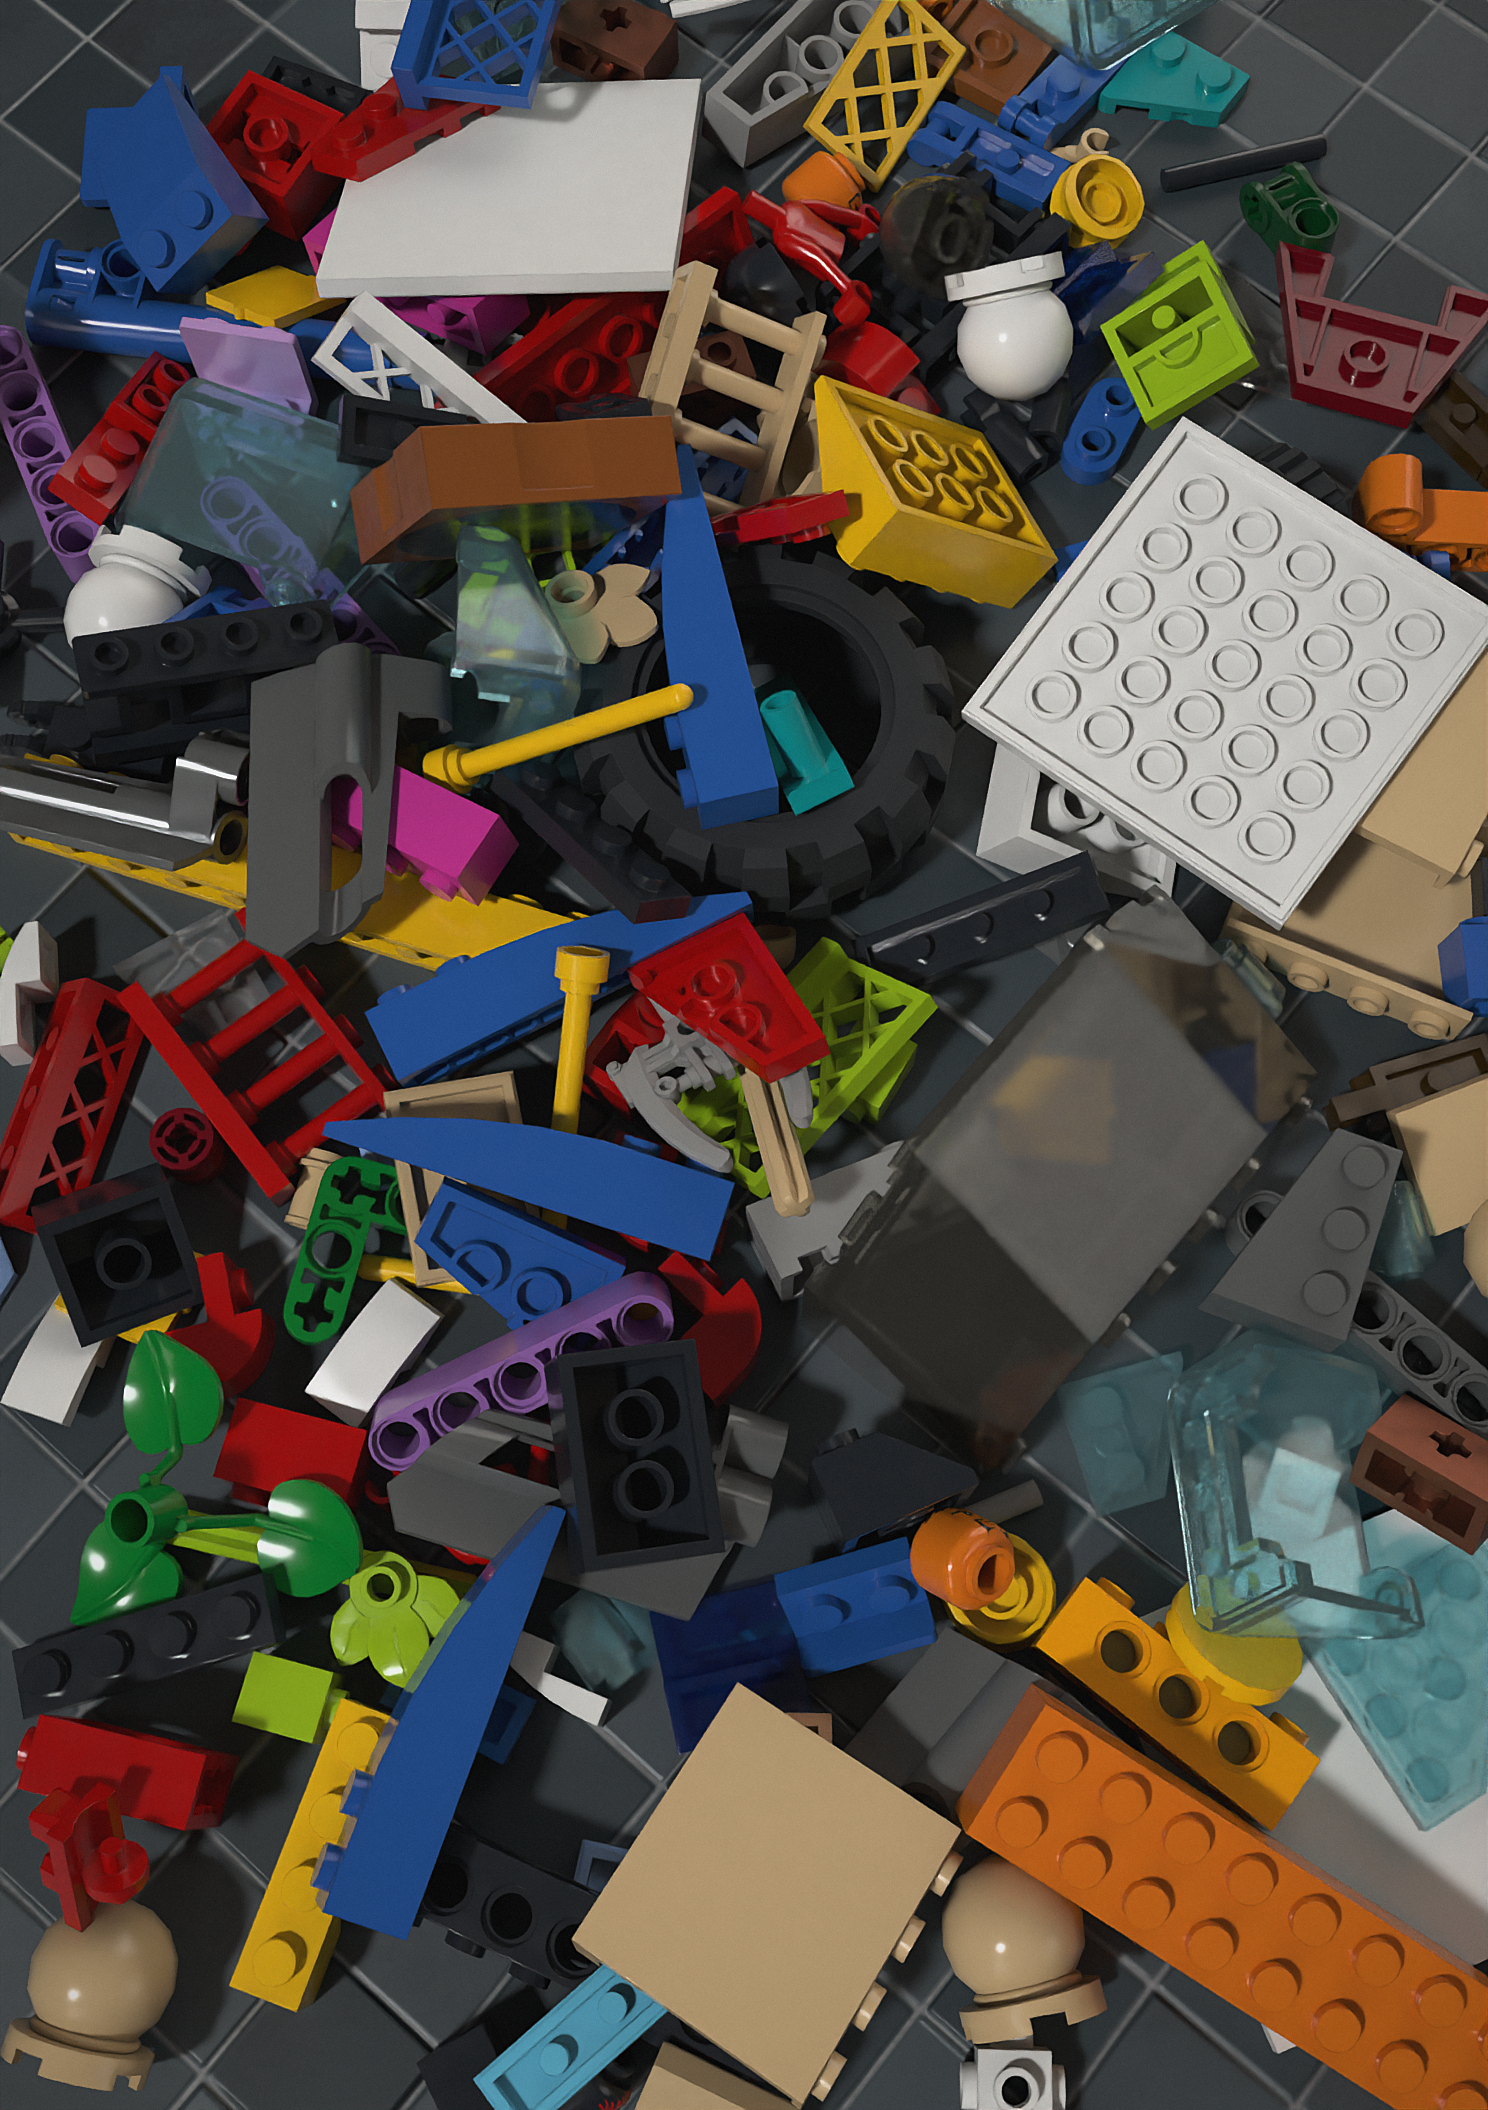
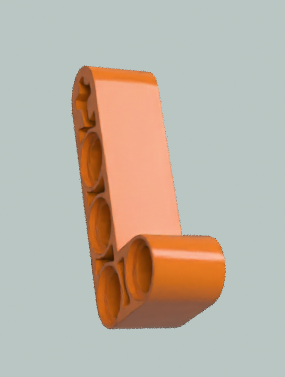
(1417, 519)

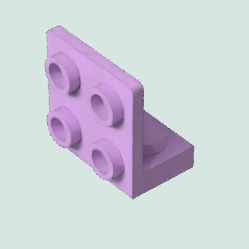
(251, 360)

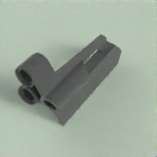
(304, 731)
(137, 818)
(479, 1508)
(948, 1717)

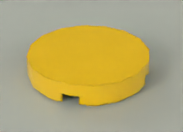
(1248, 1668)

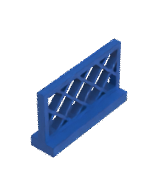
(426, 49)

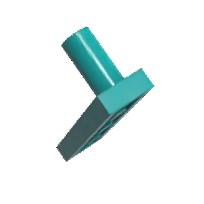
(799, 748)

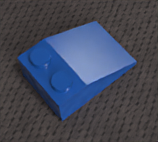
(174, 192)

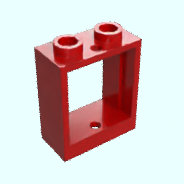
(151, 1774)

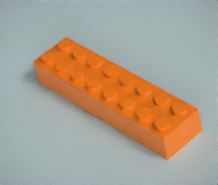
(1231, 1908)

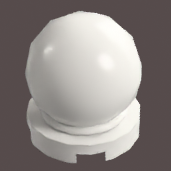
(1014, 327)
(134, 584)

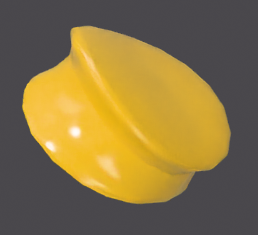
(1098, 200)
(1019, 1613)

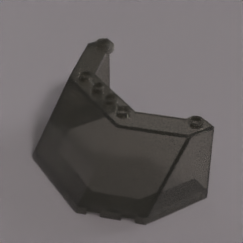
(1058, 1182)

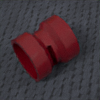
(196, 1158)

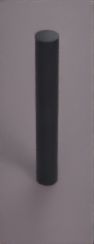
(1243, 162)

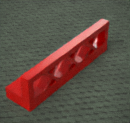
(50, 1087)

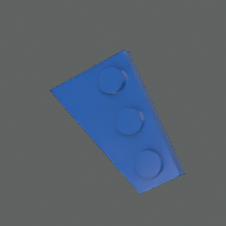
(512, 1256)

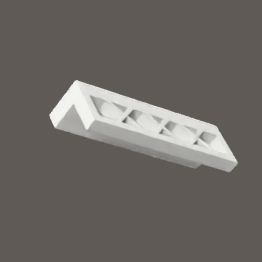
(413, 358)

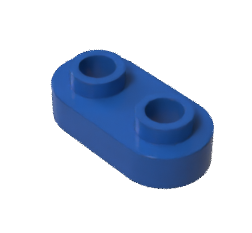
(1103, 426)

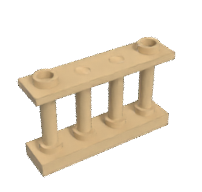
(677, 363)

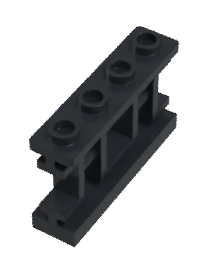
(939, 346)
(166, 682)

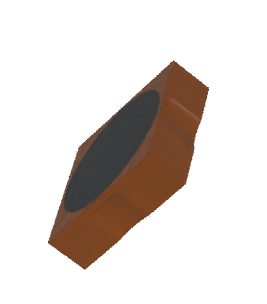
(535, 481)

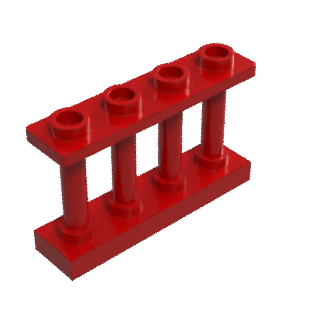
(237, 1112)

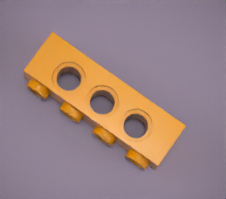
(1256, 1787)

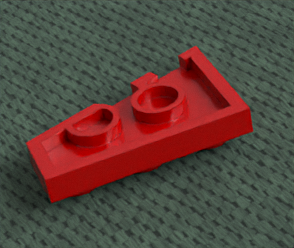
(385, 132)
(781, 519)
(735, 998)

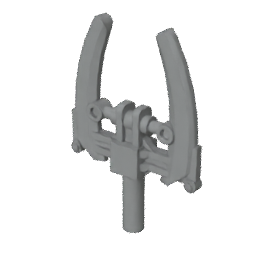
(704, 1061)

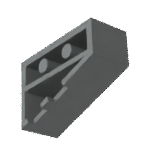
(1314, 1247)

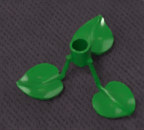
(175, 1401)

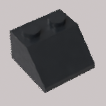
(119, 1253)

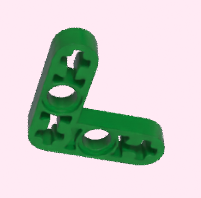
(354, 1224)

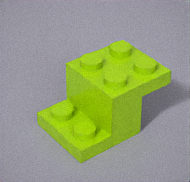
(1181, 338)

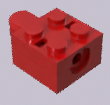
(267, 141)

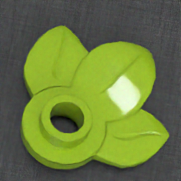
(393, 1629)

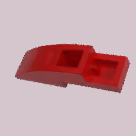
(107, 460)

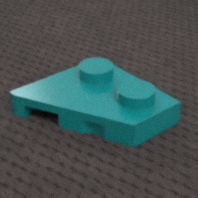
(1176, 83)

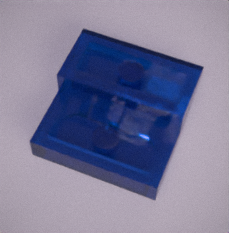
(1101, 286)
(727, 1641)

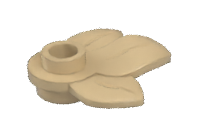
(602, 609)

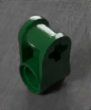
(1290, 210)

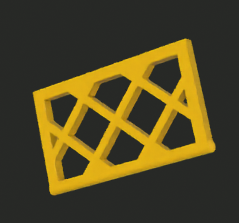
(842, 87)

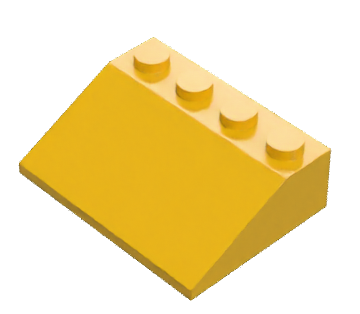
(925, 499)

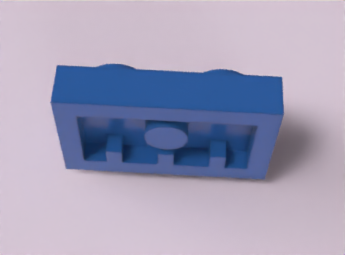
(856, 1608)

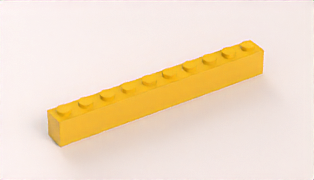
(403, 925)

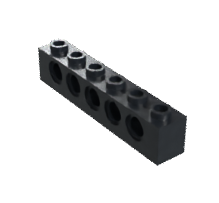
(540, 1953)

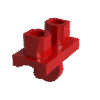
(87, 1852)

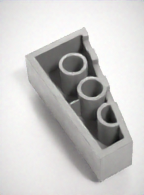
(788, 69)
(796, 1245)

